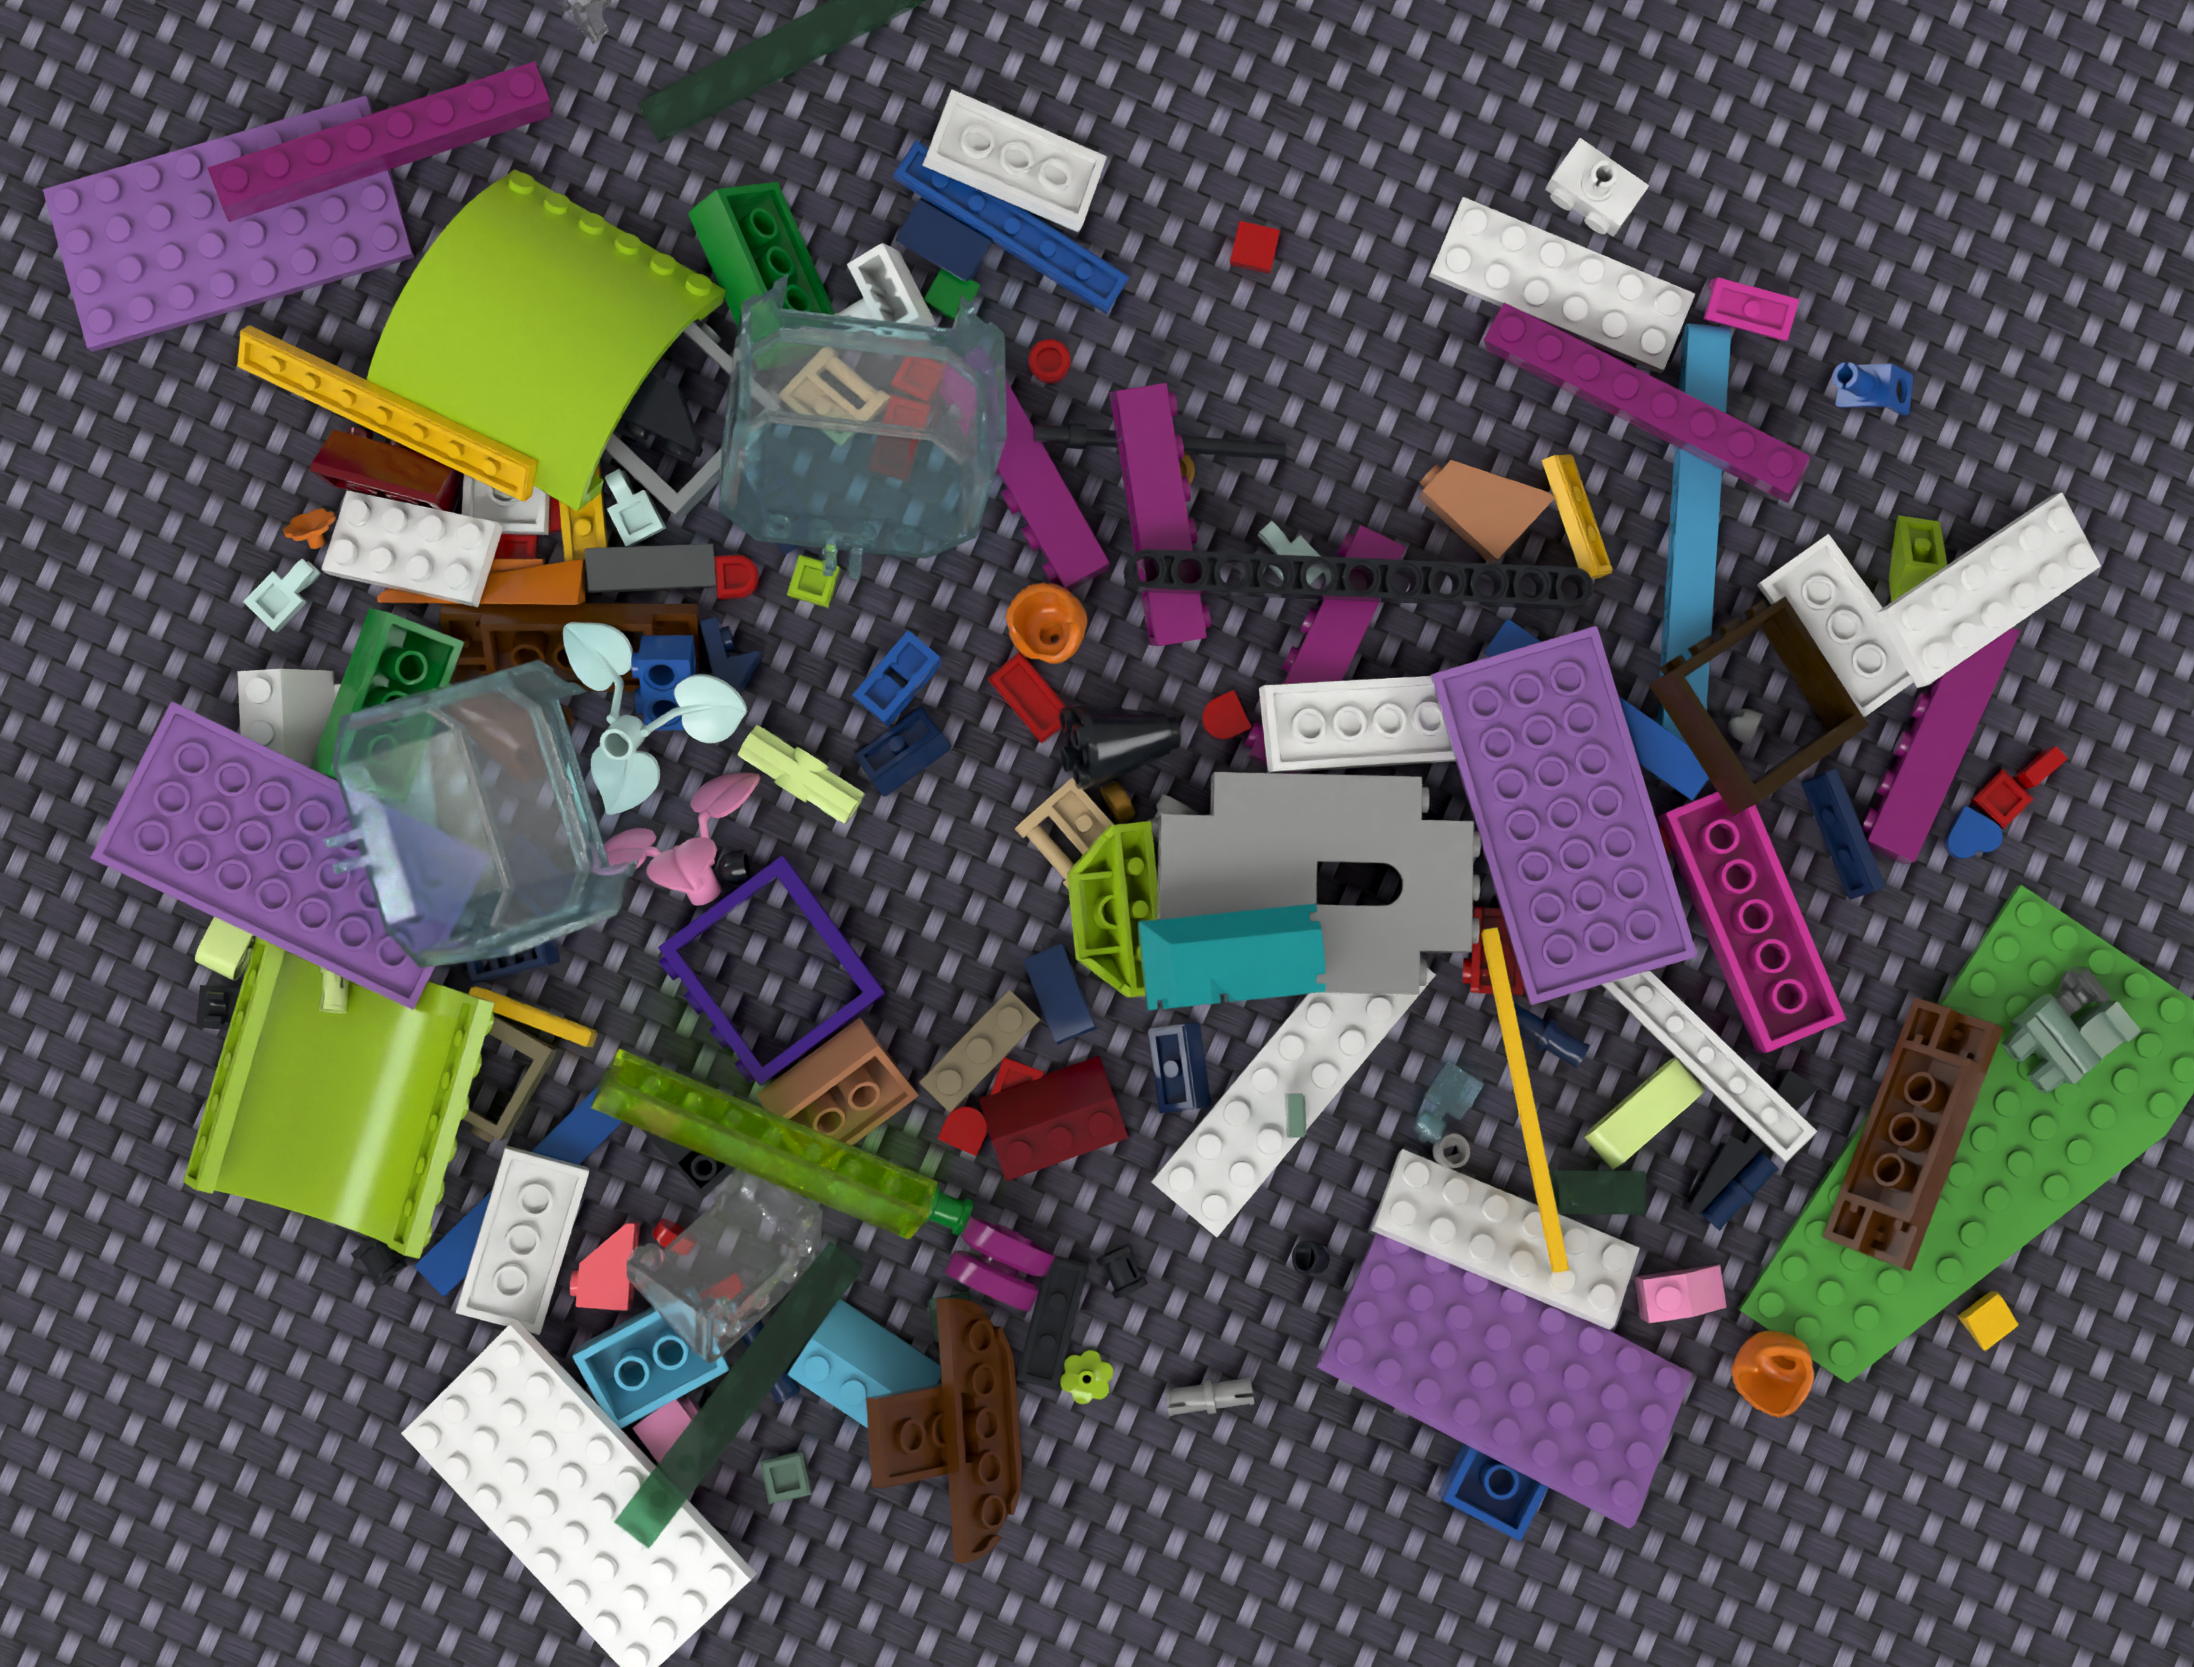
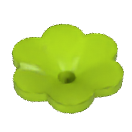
(1087, 1364)

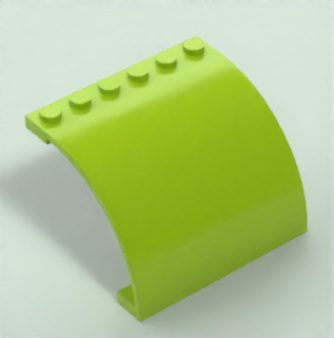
(537, 328)
(343, 1108)

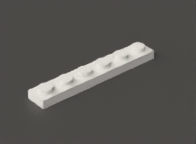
(1713, 1063)

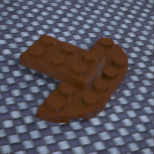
(957, 1429)

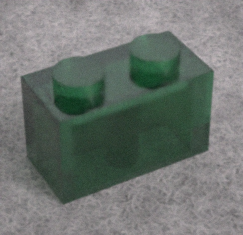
(1599, 1191)

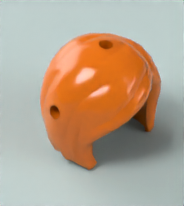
(1037, 610)
(1773, 1372)

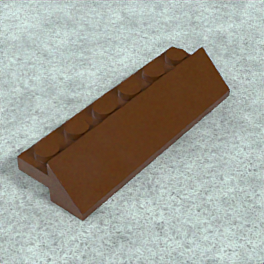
(521, 633)
(1912, 1133)

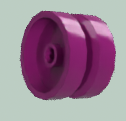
(1001, 1259)

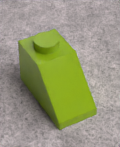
(1915, 554)

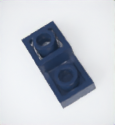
(1060, 994)

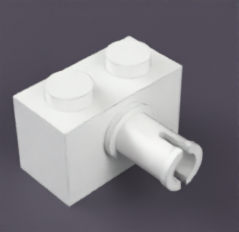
(1595, 188)
(886, 289)

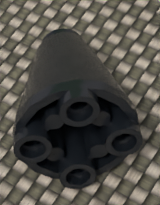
(1113, 741)

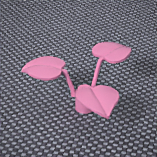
(688, 865)

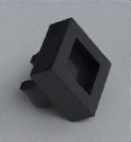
(216, 1006)

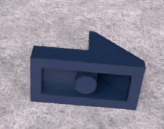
(735, 669)

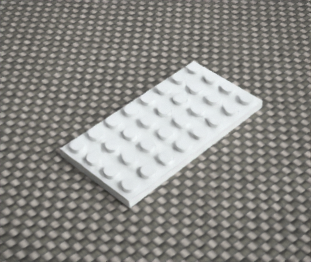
(551, 1482)

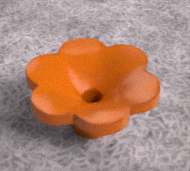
(310, 527)

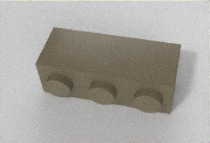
(979, 1051)

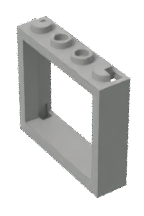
(709, 475)

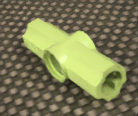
(801, 774)

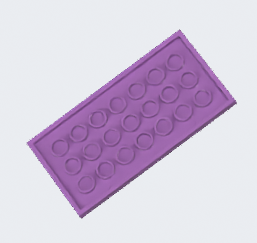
(157, 252)
(1563, 815)
(246, 843)
(1508, 1376)

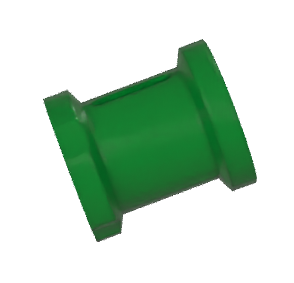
(950, 1211)

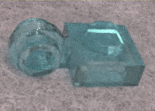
(1452, 1094)

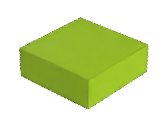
(810, 584)

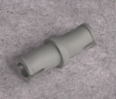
(1209, 1396)

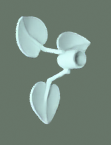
(627, 776)

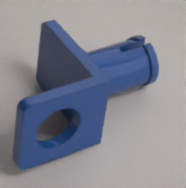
(1872, 386)

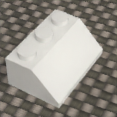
(286, 709)

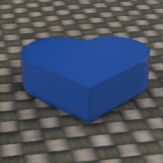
(1972, 834)

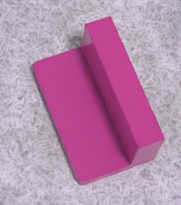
(1750, 309)

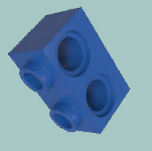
(898, 678)
(659, 681)

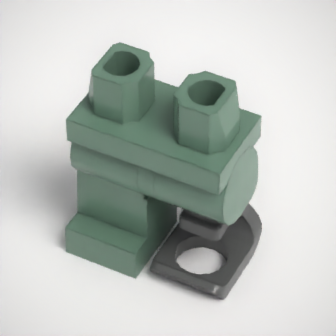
(2066, 1046)

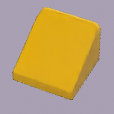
(1988, 1320)

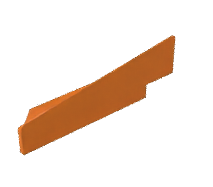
(518, 583)

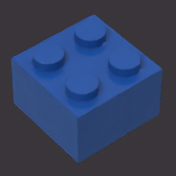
(1492, 1492)

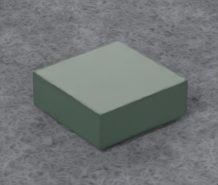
(1295, 1115)
(785, 1477)

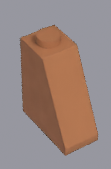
(1482, 506)

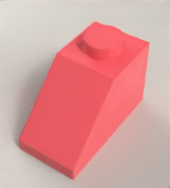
(603, 1273)

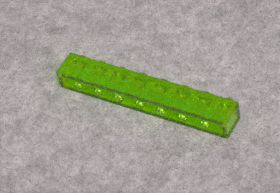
(764, 1144)

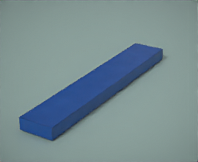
(1016, 232)
(1654, 745)
(570, 1142)

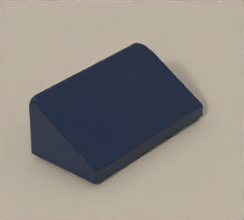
(944, 240)
(902, 751)
(1179, 1067)

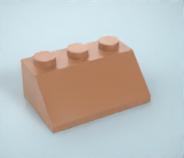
(841, 1087)

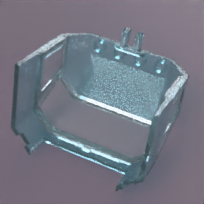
(861, 430)
(474, 817)

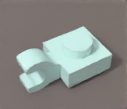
(634, 513)
(1280, 545)
(278, 598)

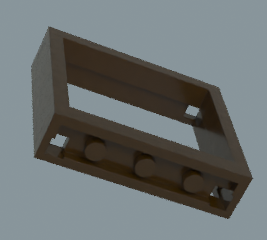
(1808, 670)

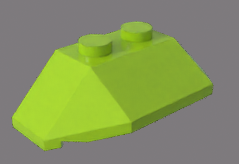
(1108, 896)

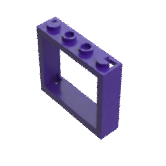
(702, 1001)

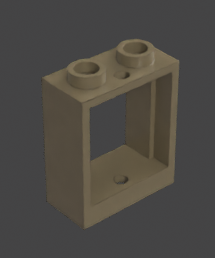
(543, 1056)

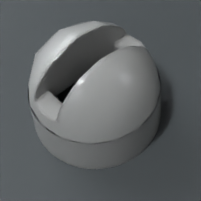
(1744, 725)
(1455, 1160)

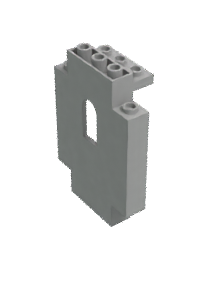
(1264, 854)

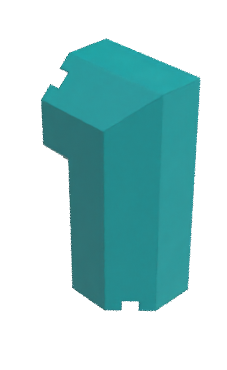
(1231, 955)

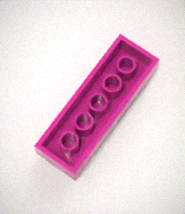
(1752, 922)

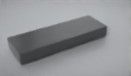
(649, 568)

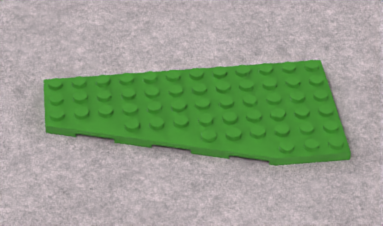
(2021, 1154)

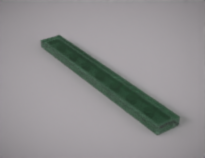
(765, 62)
(738, 1395)

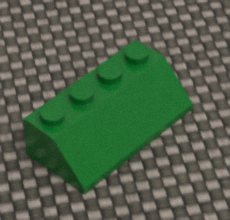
(753, 244)
(387, 663)

